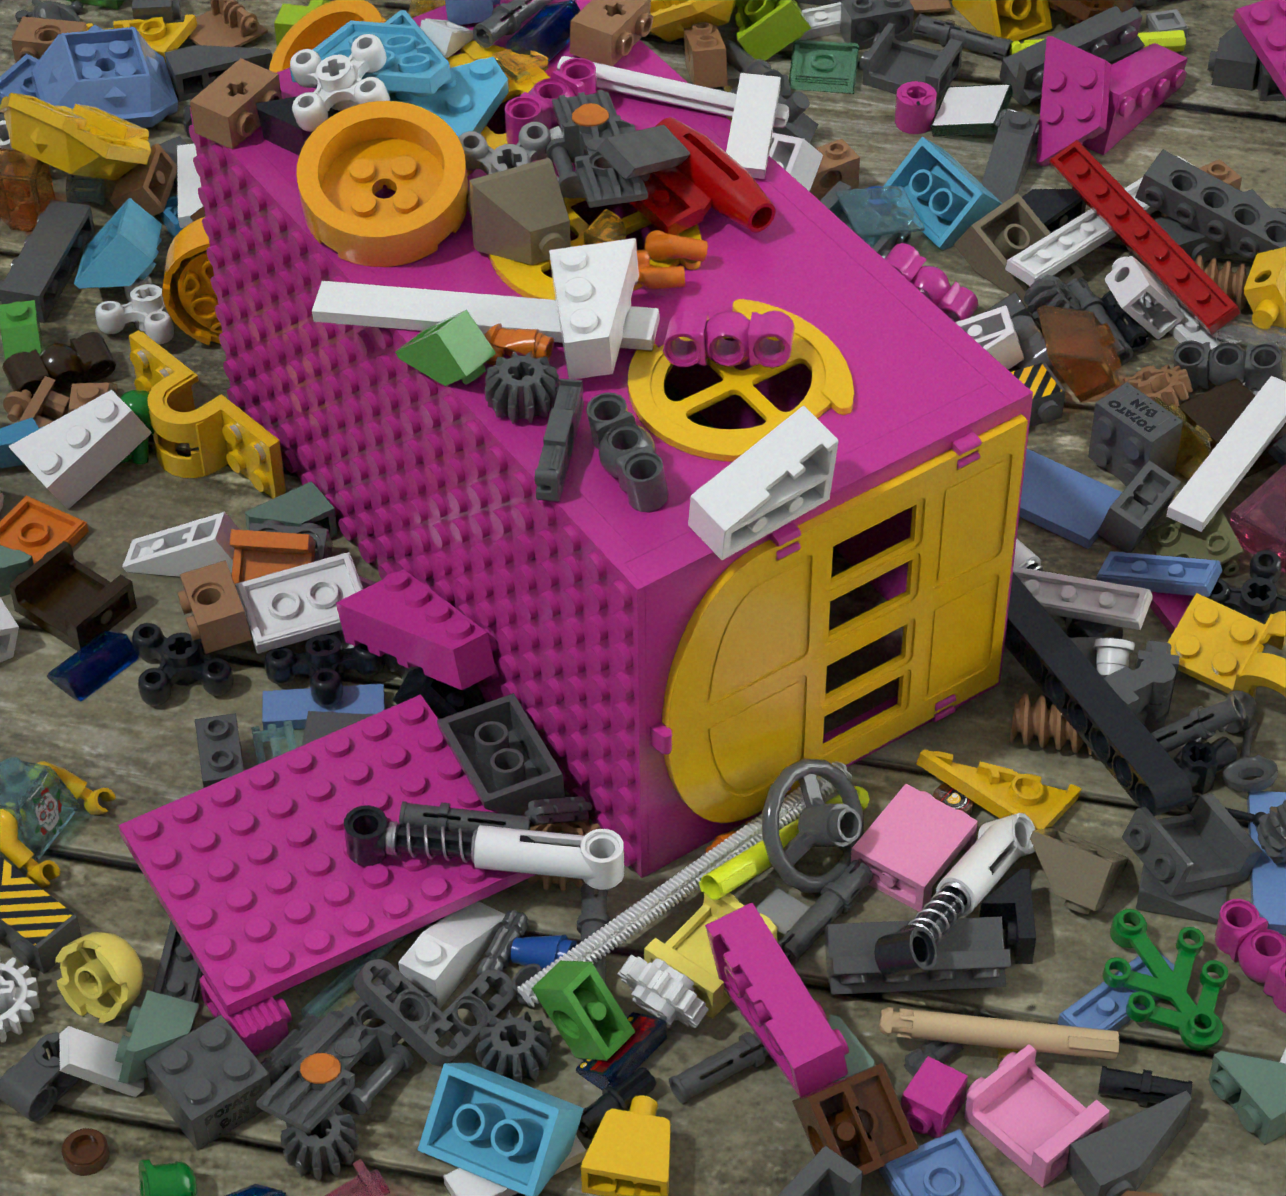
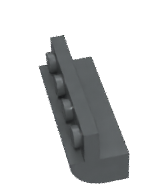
(1105, 35)
(967, 958)

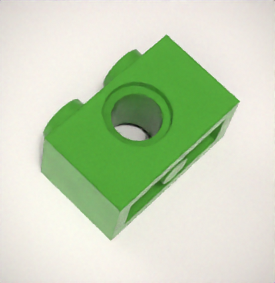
(583, 1010)

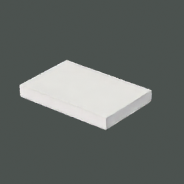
(297, 601)

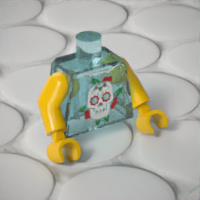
(34, 810)

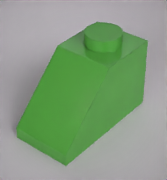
(20, 328)
(449, 350)

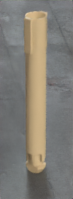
(1000, 1033)

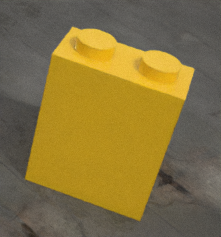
(1007, 17)

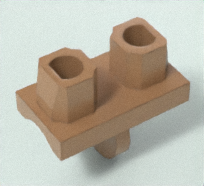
(44, 402)

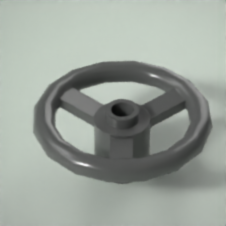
(818, 823)

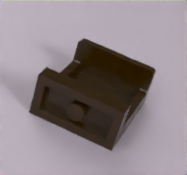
(1218, 412)
(71, 598)

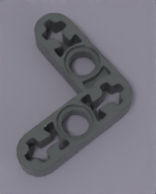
(432, 1021)

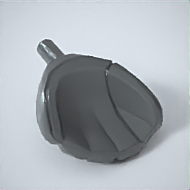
(53, 10)

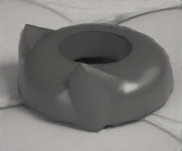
(1250, 766)

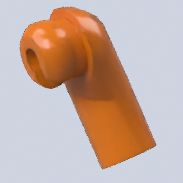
(669, 246)
(658, 277)

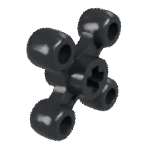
(1258, 595)
(324, 663)
(180, 665)

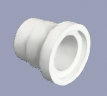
(1112, 654)

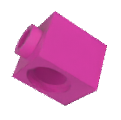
(933, 1097)

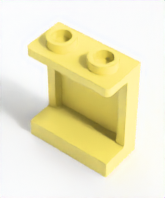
(692, 955)

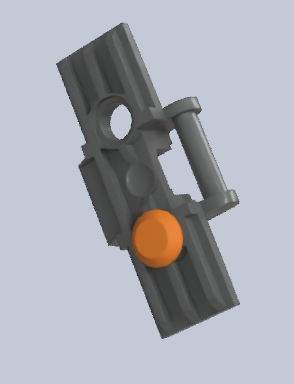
(584, 126)
(323, 1063)

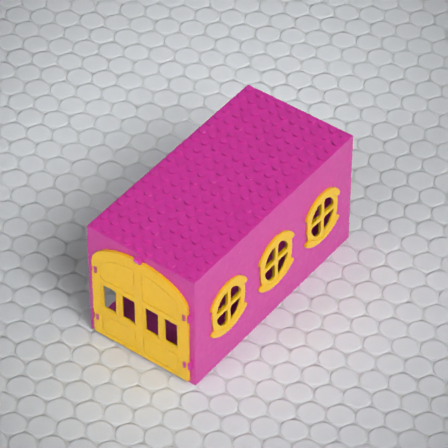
(631, 646)

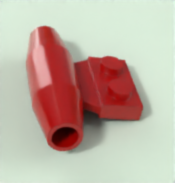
(705, 180)

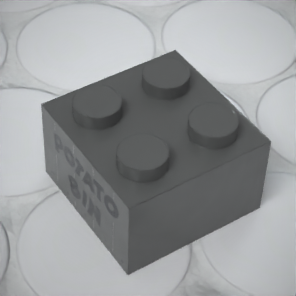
(1131, 432)
(208, 1081)

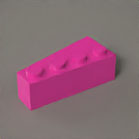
(1136, 90)
(418, 629)
(776, 1001)

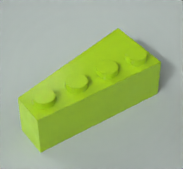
(769, 26)

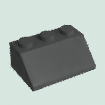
(503, 755)

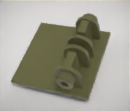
(1213, 543)

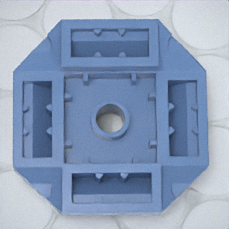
(108, 72)

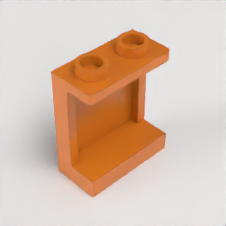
(268, 552)

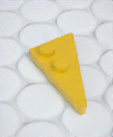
(160, 35)
(1002, 789)

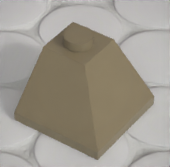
(519, 213)
(1078, 868)

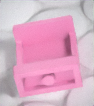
(913, 845)
(1030, 1116)

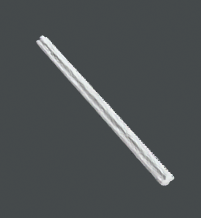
(675, 888)

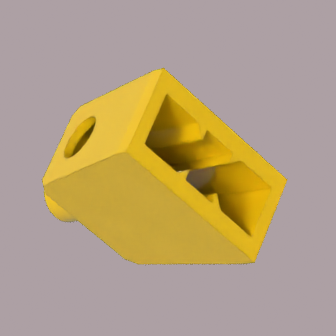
(1267, 289)
(629, 1153)

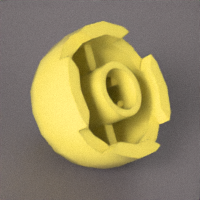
(100, 975)

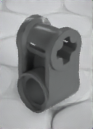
(36, 1080)

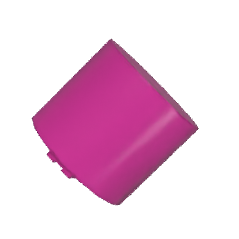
(915, 107)

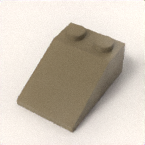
(1000, 237)

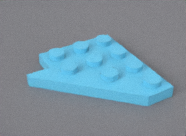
(411, 60)
(467, 97)

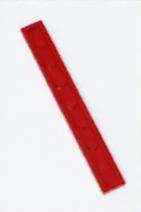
(1145, 237)

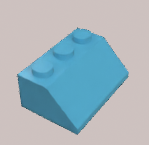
(942, 193)
(121, 249)
(499, 1128)

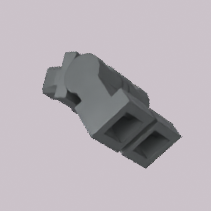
(1150, 685)

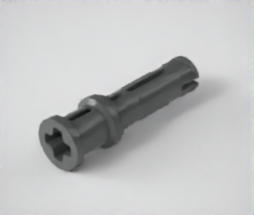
(747, 64)

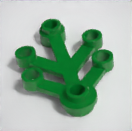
(1167, 984)

